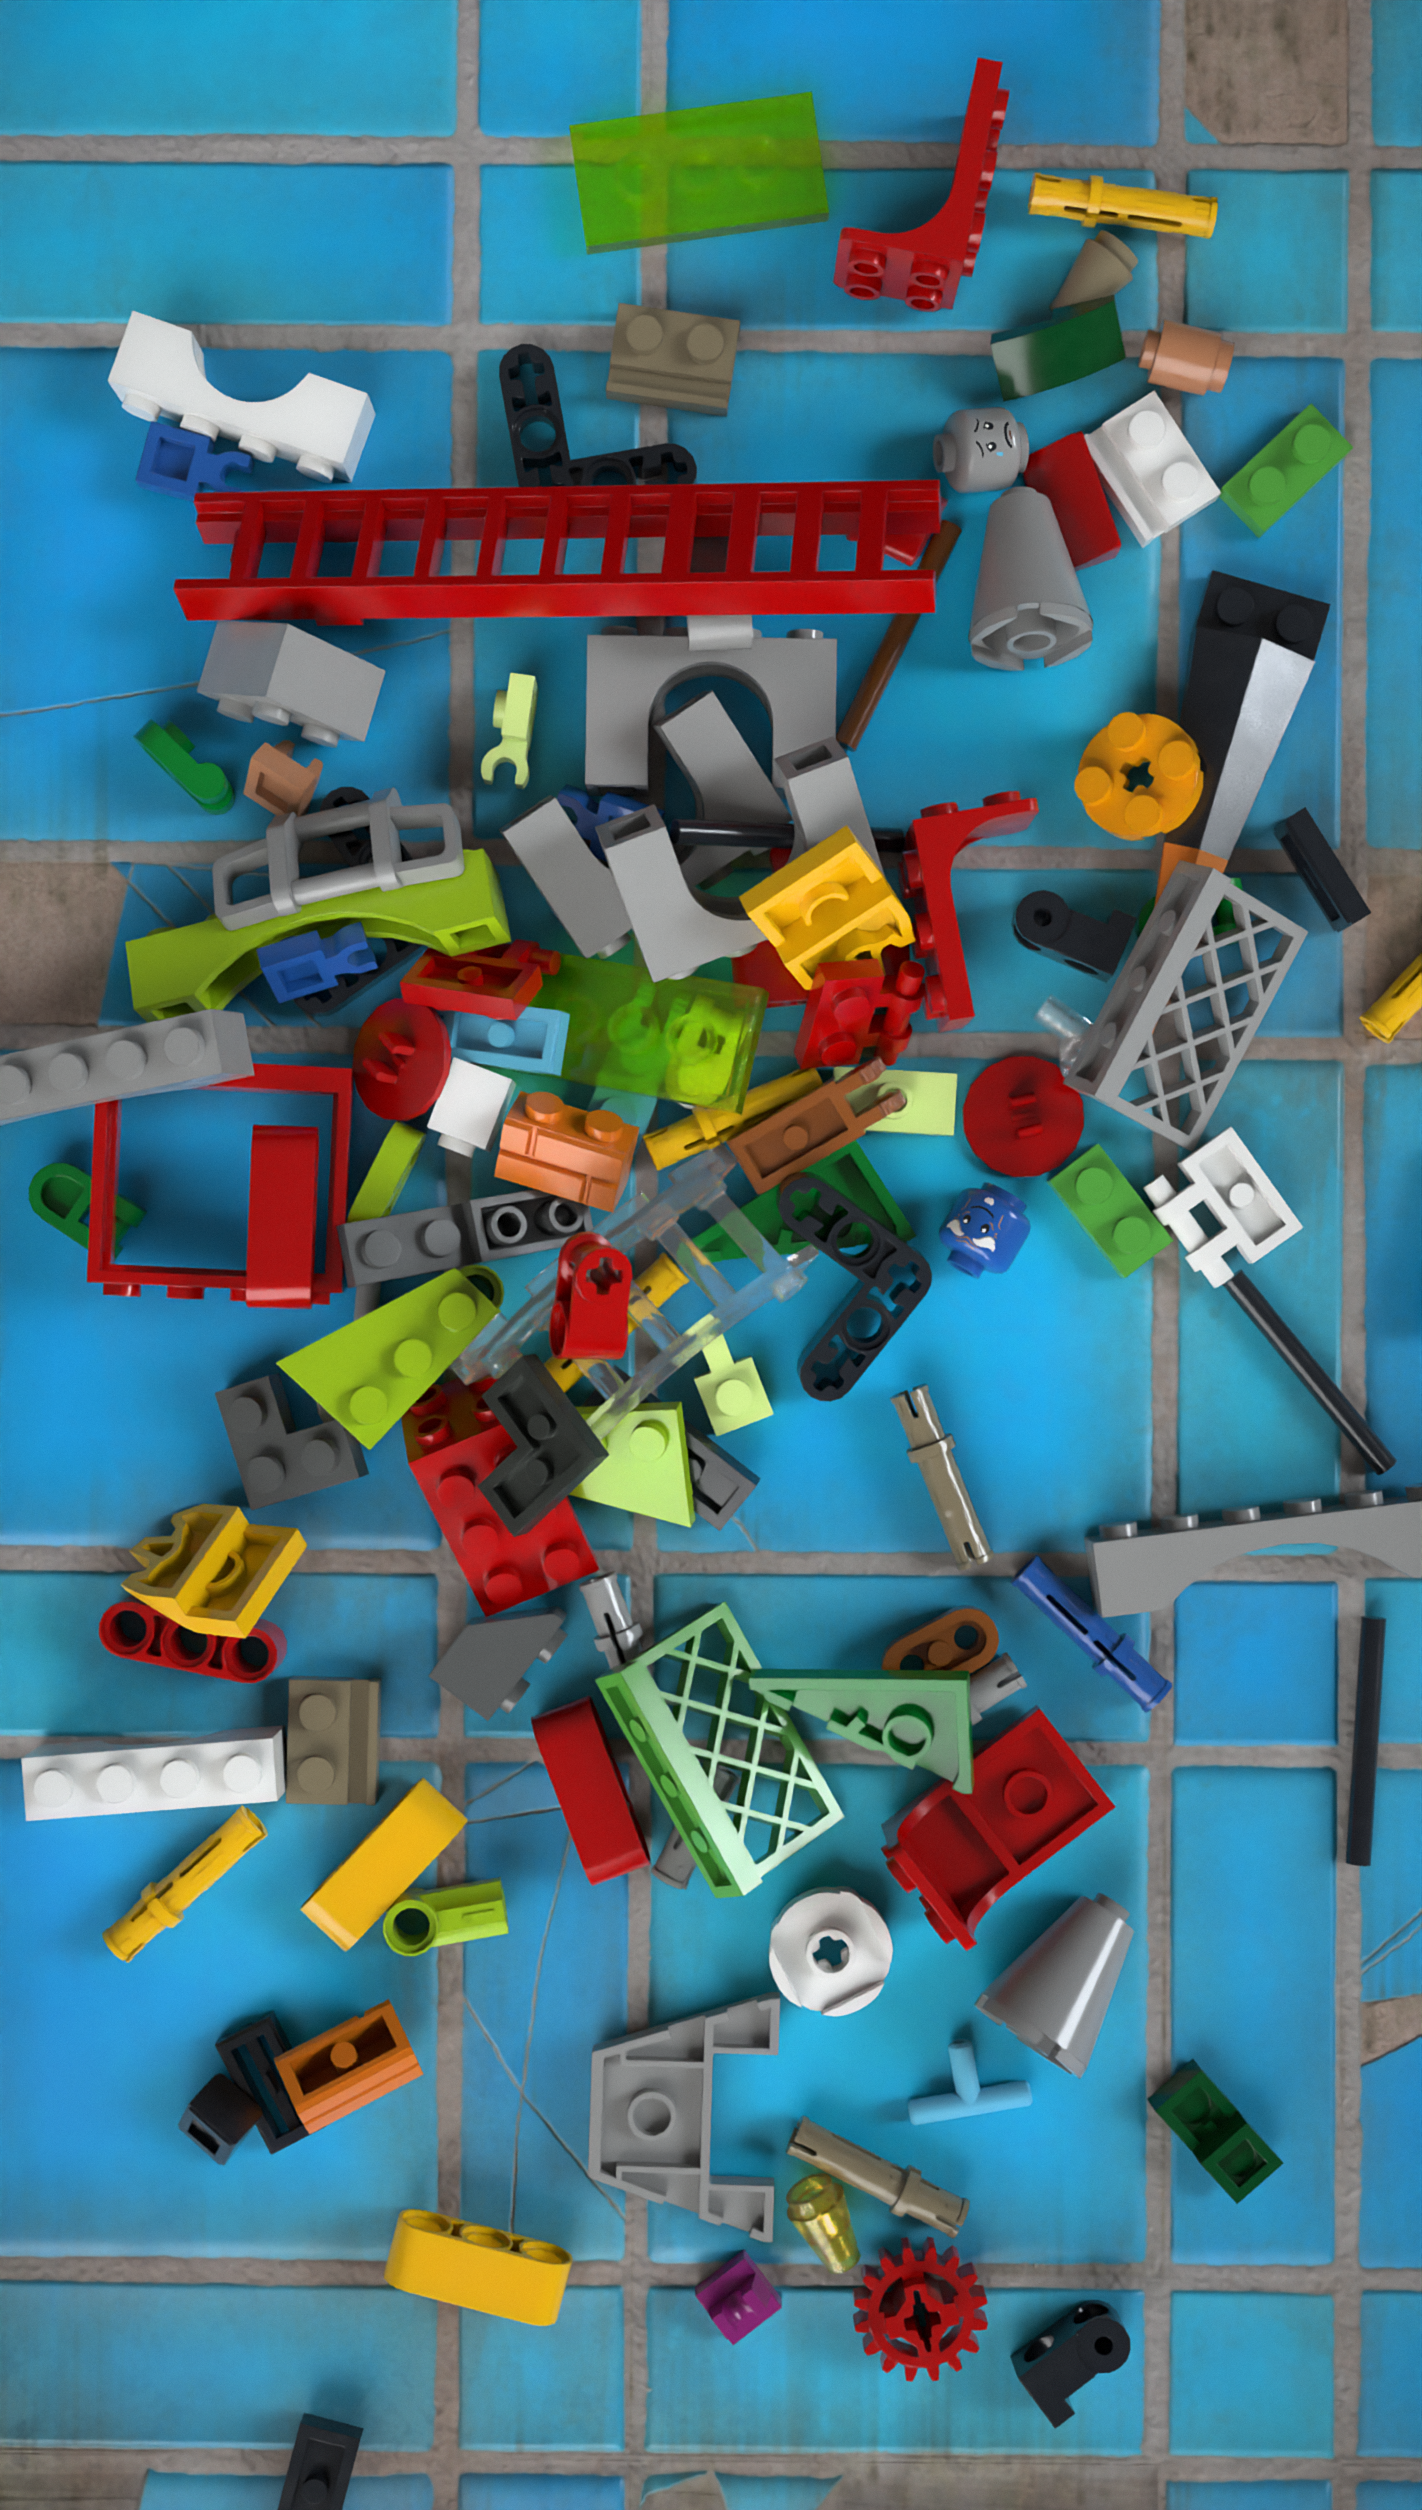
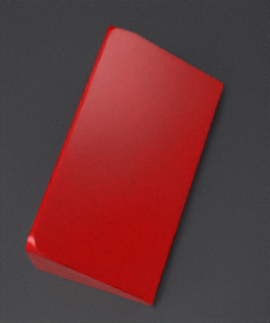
(1071, 483)

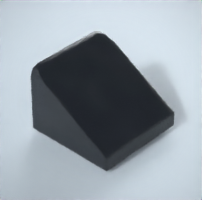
(220, 2118)

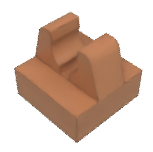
(281, 782)

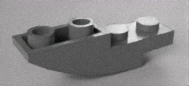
(458, 1235)

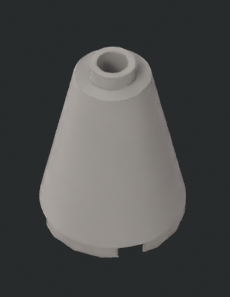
(1027, 588)
(1063, 1983)

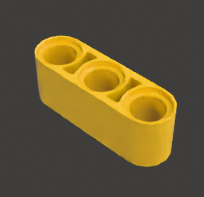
(384, 1864)
(478, 2267)

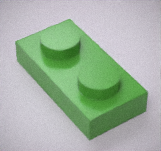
(1285, 470)
(1110, 1211)

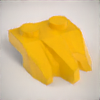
(828, 908)
(214, 1569)

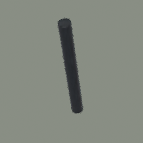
(761, 835)
(1310, 1373)
(1365, 1740)

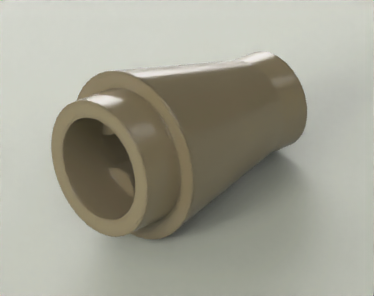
(1098, 271)

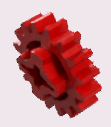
(892, 2313)

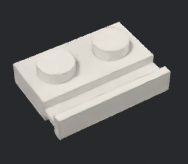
(1150, 469)

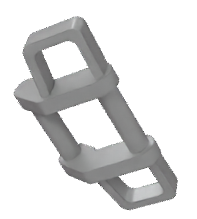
(286, 840)

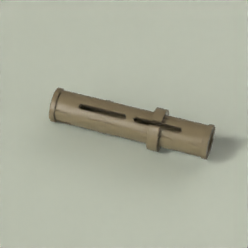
(942, 1476)
(888, 2182)

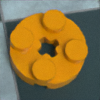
(1127, 744)

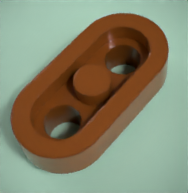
(936, 1643)

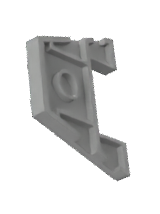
(656, 2113)

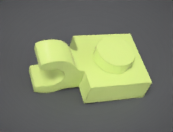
(515, 714)
(731, 1389)

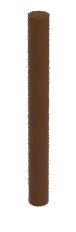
(893, 645)

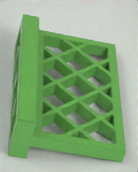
(687, 1786)

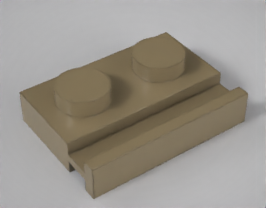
(672, 359)
(333, 1740)

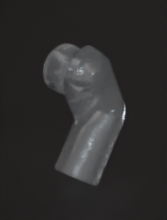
(1068, 1026)

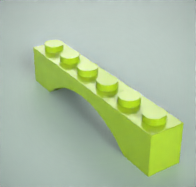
(208, 965)

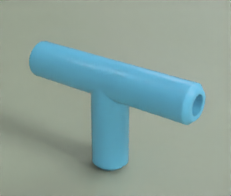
(969, 2097)

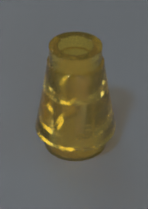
(823, 2220)

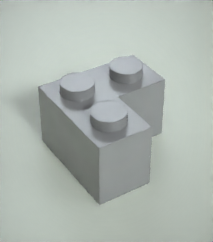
(291, 677)

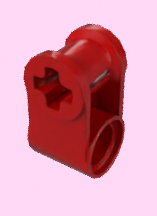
(590, 1311)

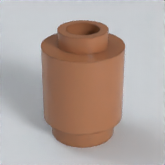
(1186, 358)

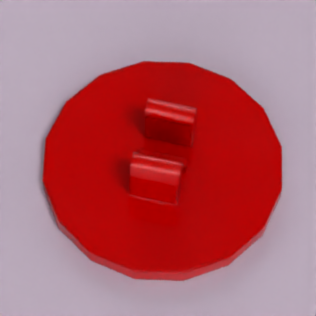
(401, 1060)
(1022, 1117)

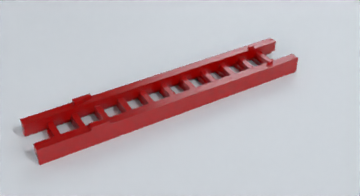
(558, 513)

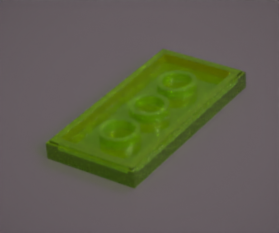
(699, 173)
(658, 1039)

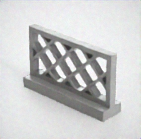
(1153, 986)

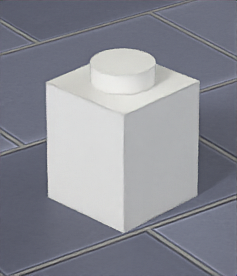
(470, 1108)

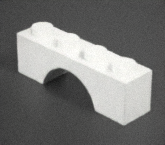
(313, 425)
(181, 1774)

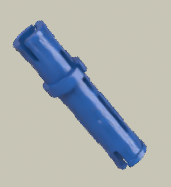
(1111, 1652)

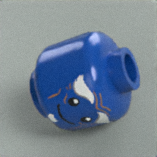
(984, 1230)

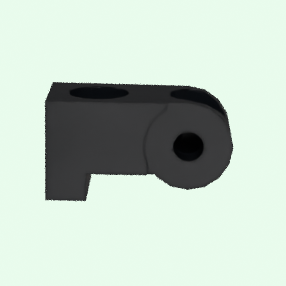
(1071, 938)
(1070, 2355)

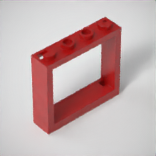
(191, 1282)

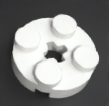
(818, 1984)

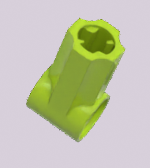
(454, 1915)

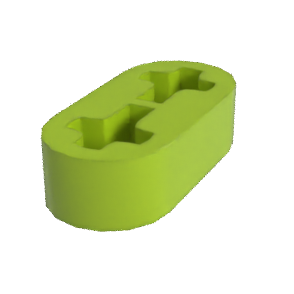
(388, 1173)

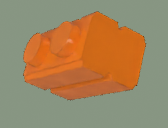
(566, 1150)
(348, 2067)

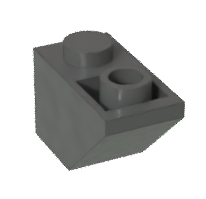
(493, 1654)

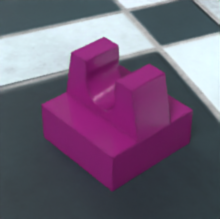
(738, 2297)

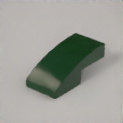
(1059, 350)
(1215, 2131)

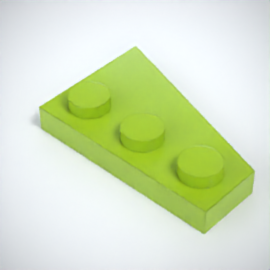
(392, 1355)
(645, 1465)

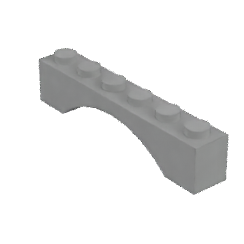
(125, 1064)
(1151, 1567)

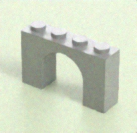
(635, 672)
(725, 788)
(687, 927)

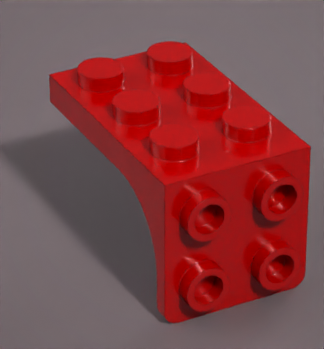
(929, 260)
(926, 878)
(451, 1449)
(976, 1846)

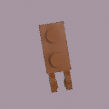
(810, 1127)

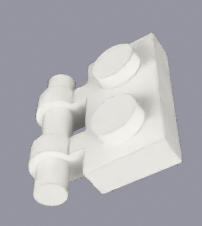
(1238, 1197)

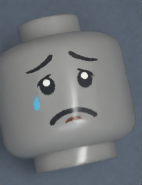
(981, 449)

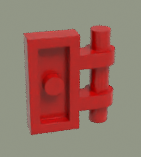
(481, 982)
(842, 1008)

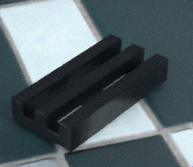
(1321, 870)
(242, 2078)

